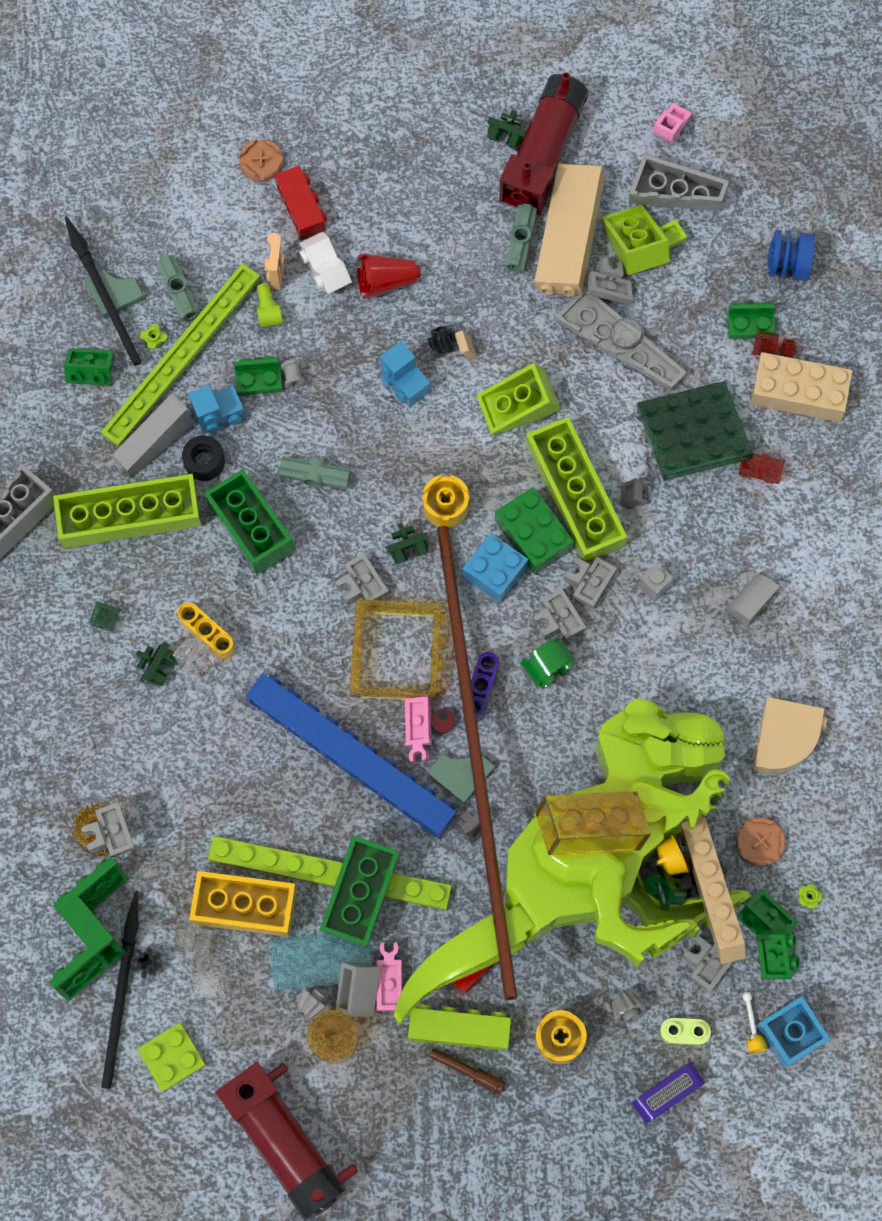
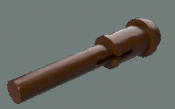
(479, 1076)

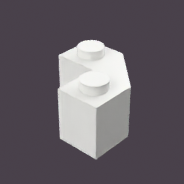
(325, 265)

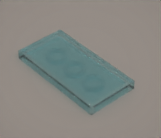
(313, 960)

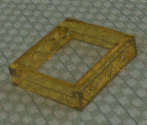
(396, 608)

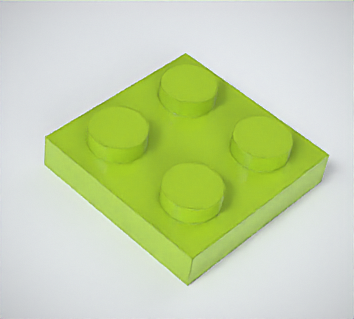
(171, 1057)

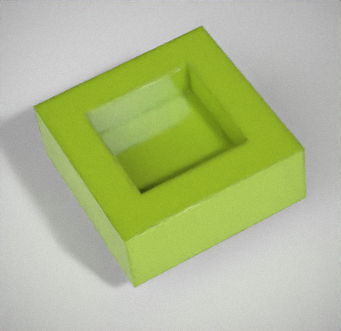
(673, 233)

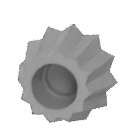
(313, 1002)
(627, 1008)

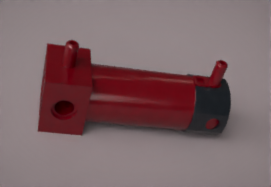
(531, 171)
(282, 1141)

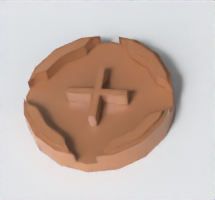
(261, 160)
(760, 842)

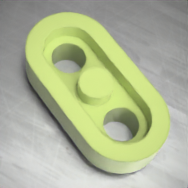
(685, 1031)

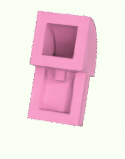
(671, 123)

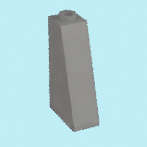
(153, 436)

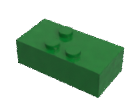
(249, 521)
(360, 890)

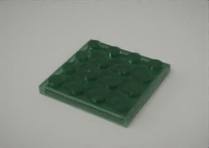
(694, 430)

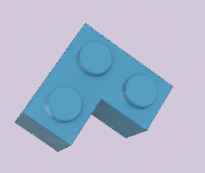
(400, 372)
(216, 408)

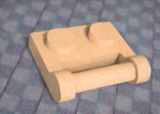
(275, 264)

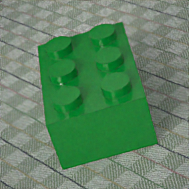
(534, 530)

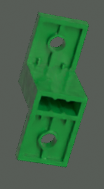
(76, 910)

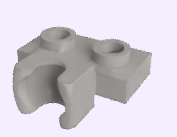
(607, 283)
(361, 580)
(590, 580)
(559, 616)
(110, 831)
(707, 964)

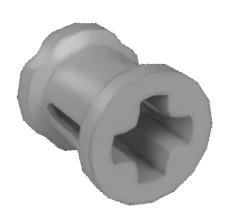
(292, 373)

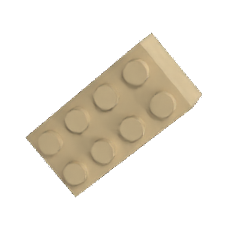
(801, 387)

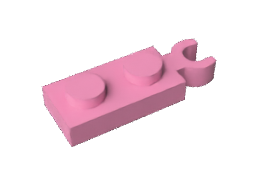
(418, 726)
(389, 980)

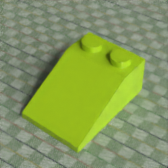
(636, 239)
(518, 399)

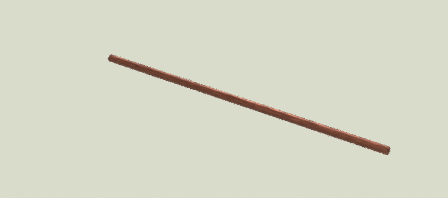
(477, 767)

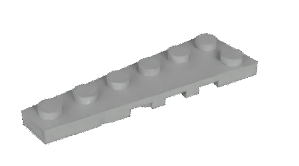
(593, 321)

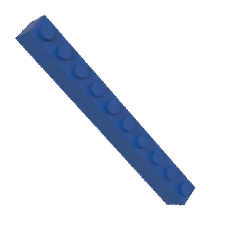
(351, 756)

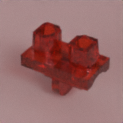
(762, 468)

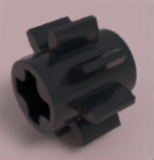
(442, 339)
(143, 956)

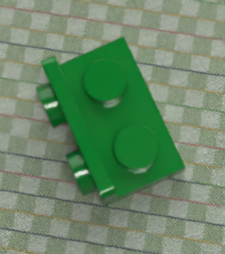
(748, 318)
(88, 366)
(258, 376)
(765, 914)
(777, 953)

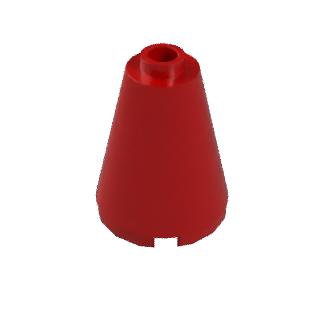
(385, 274)

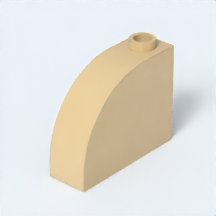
(786, 735)

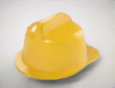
(672, 857)

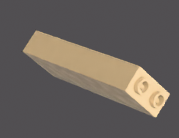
(569, 230)

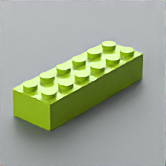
(576, 490)
(127, 511)

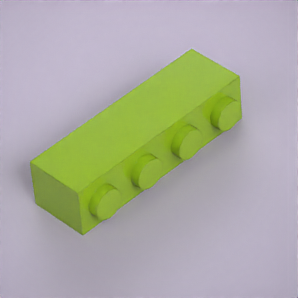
(459, 1029)

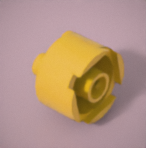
(445, 489)
(571, 1027)

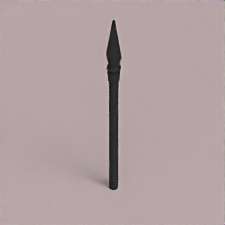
(80, 246)
(128, 942)

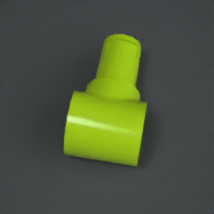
(268, 310)

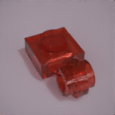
(768, 343)

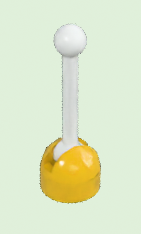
(756, 1042)

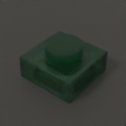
(104, 616)

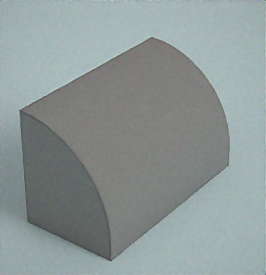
(753, 599)
(357, 989)

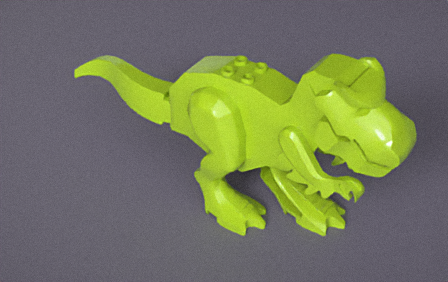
(636, 752)

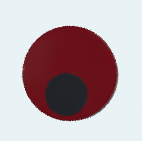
(442, 721)

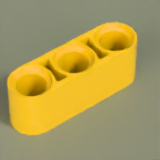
(202, 621)

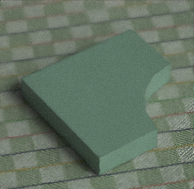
(122, 292)
(457, 776)

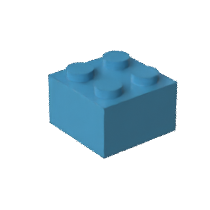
(495, 568)
(793, 1032)

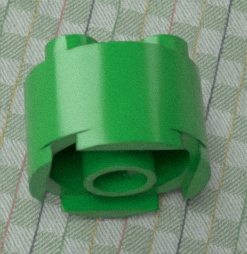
(547, 662)

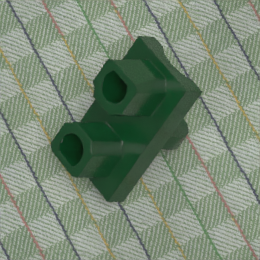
(496, 128)
(397, 549)
(152, 674)
(666, 888)

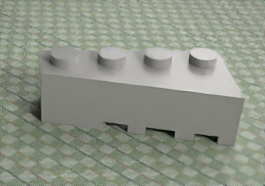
(674, 185)
(22, 507)

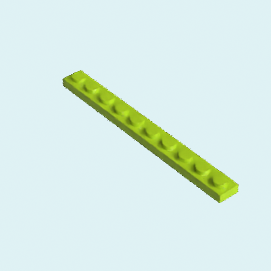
(180, 355)
(320, 871)

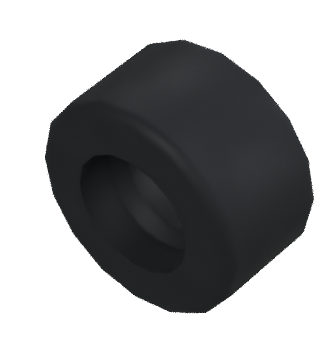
(203, 444)

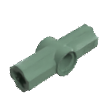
(522, 227)
(181, 298)
(315, 472)

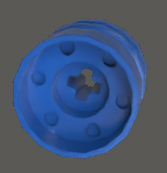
(791, 255)

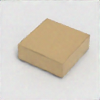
(465, 345)

